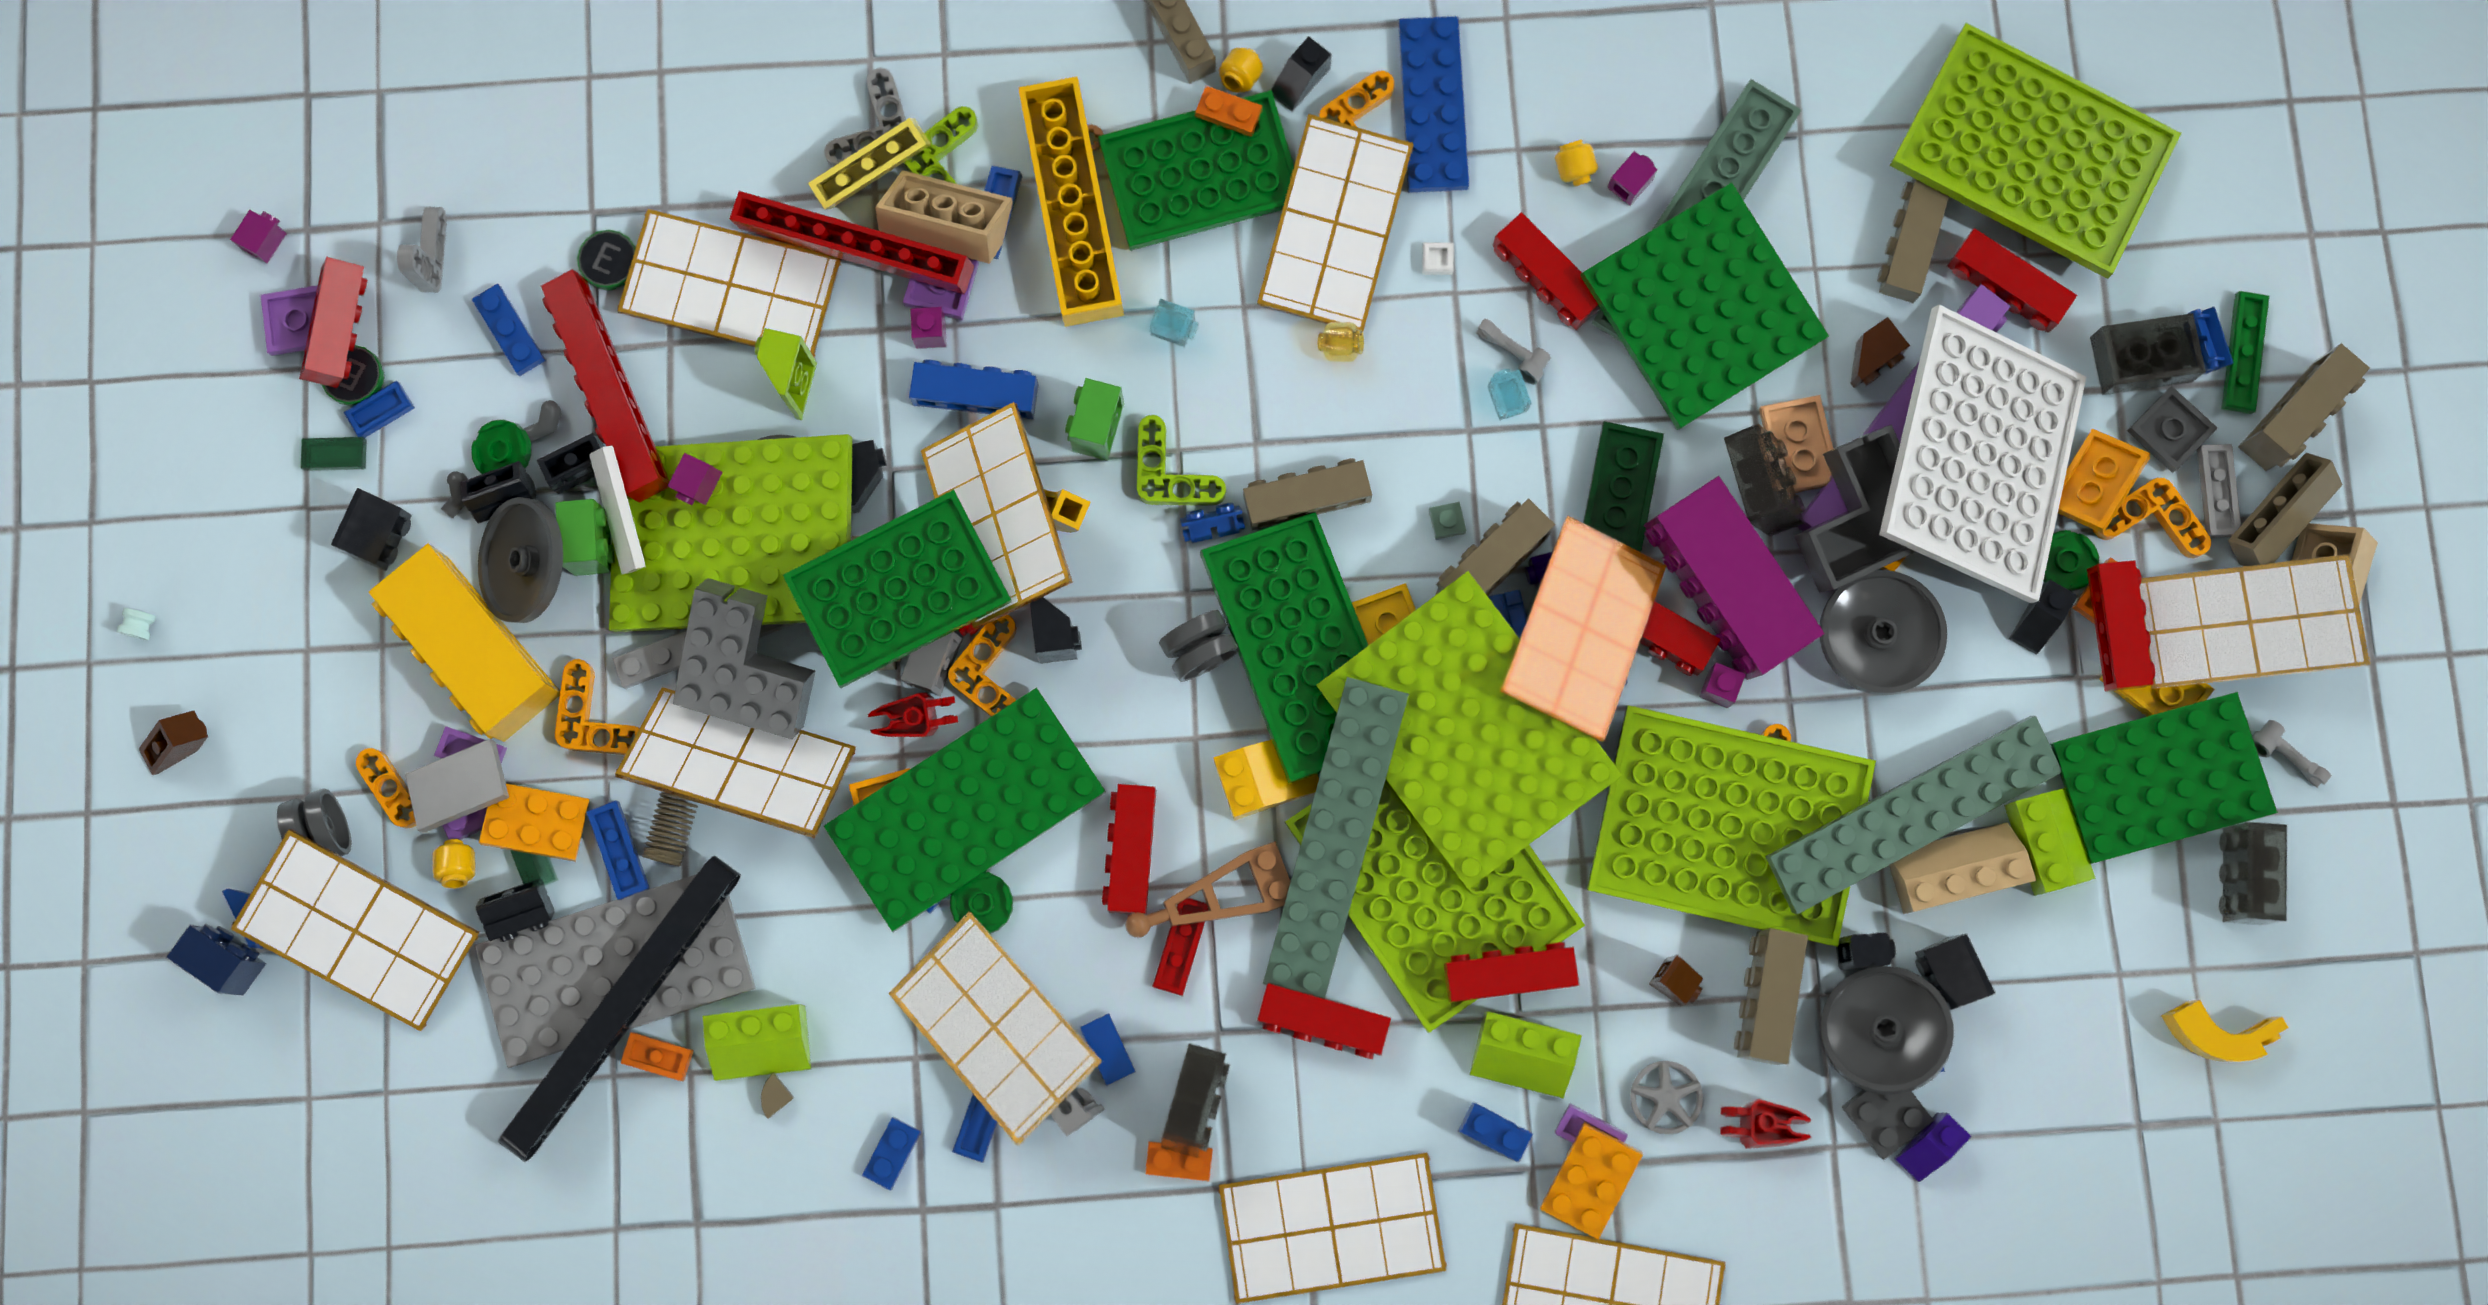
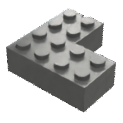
(1851, 542)
(726, 675)

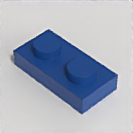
(891, 1153)

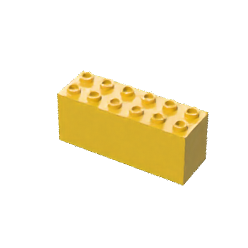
(463, 644)

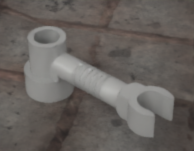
(1532, 364)
(2270, 738)

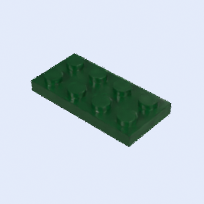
(1623, 482)

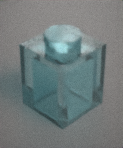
(1173, 323)
(1509, 393)

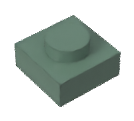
(1447, 520)

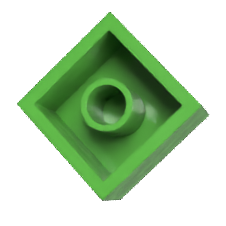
(1095, 419)
(585, 537)

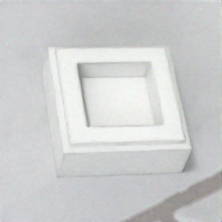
(1437, 258)

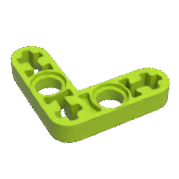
(934, 154)
(1157, 474)

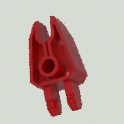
(918, 716)
(1764, 1124)

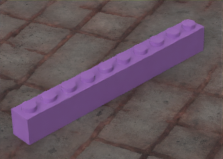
(1981, 307)

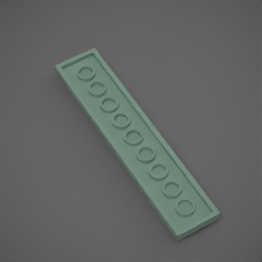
(1732, 156)
(1913, 814)
(1336, 837)

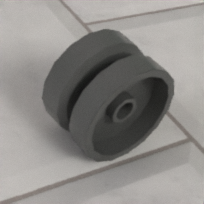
(1199, 645)
(318, 819)

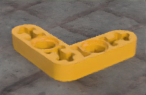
(1347, 114)
(2150, 505)
(979, 667)
(585, 729)
(401, 798)

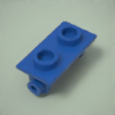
(2211, 340)
(1223, 519)

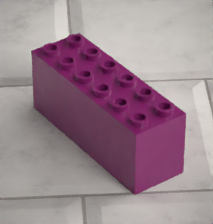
(1733, 579)

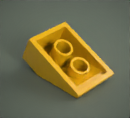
(1256, 780)

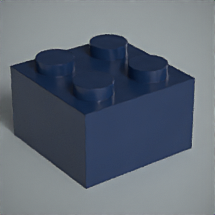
(217, 959)

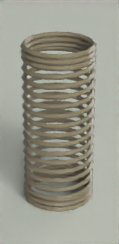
(660, 854)

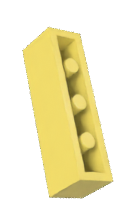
(869, 163)

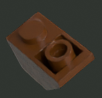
(1875, 350)

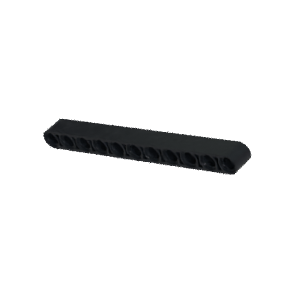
(619, 1009)

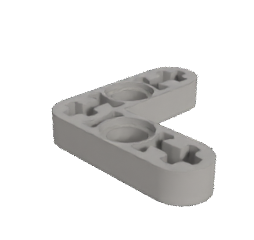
(857, 138)
(425, 263)

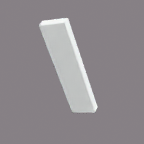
(617, 510)

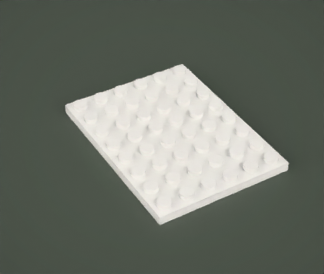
(1983, 455)

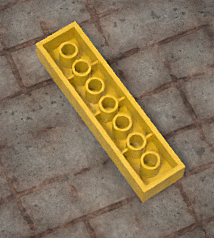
(1071, 201)

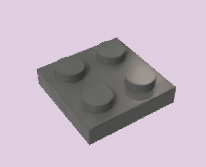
(2172, 429)
(1887, 1119)

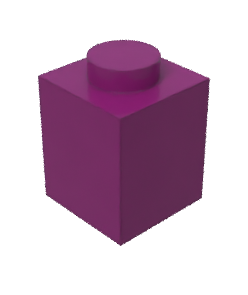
(1632, 177)
(259, 235)
(928, 327)
(694, 480)
(1722, 685)

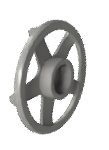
(1667, 1097)

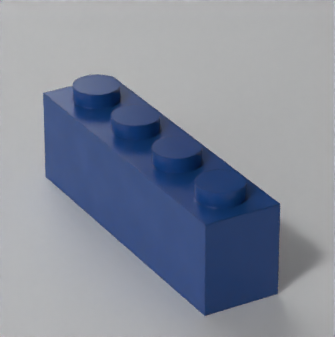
(972, 389)

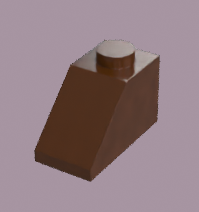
(173, 741)
(1677, 981)

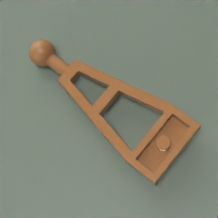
(1269, 877)

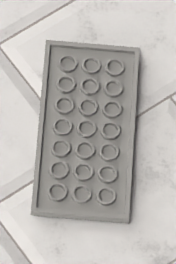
(557, 976)

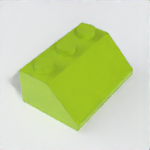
(788, 366)
(2051, 839)
(757, 1042)
(1525, 1054)

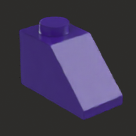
(1933, 1146)

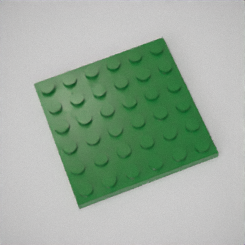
(1704, 306)

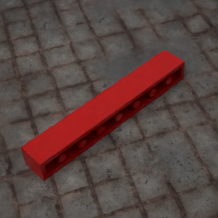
(852, 242)
(604, 384)

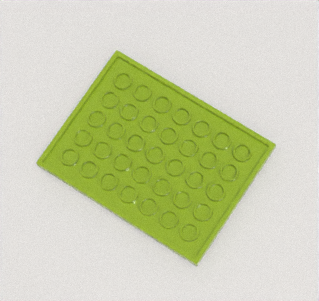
(2036, 150)
(765, 517)
(1467, 757)
(1707, 808)
(1421, 912)

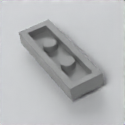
(2219, 490)

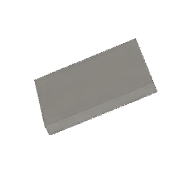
(456, 786)

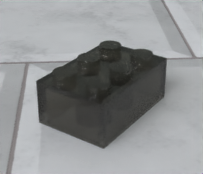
(2147, 354)
(1765, 480)
(2254, 873)
(1195, 1101)

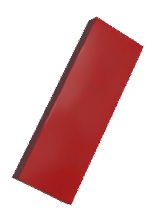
(1180, 950)

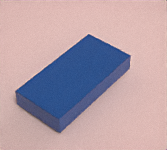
(379, 410)
(1107, 1044)
(975, 1132)

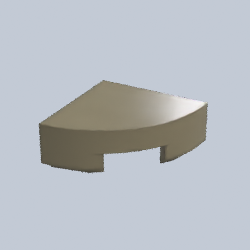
(774, 1095)

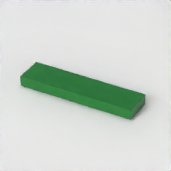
(2246, 351)

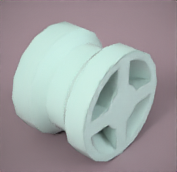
(136, 624)

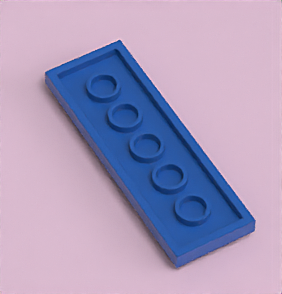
(1433, 104)

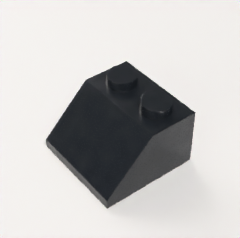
(372, 530)
(1053, 633)
(1954, 971)

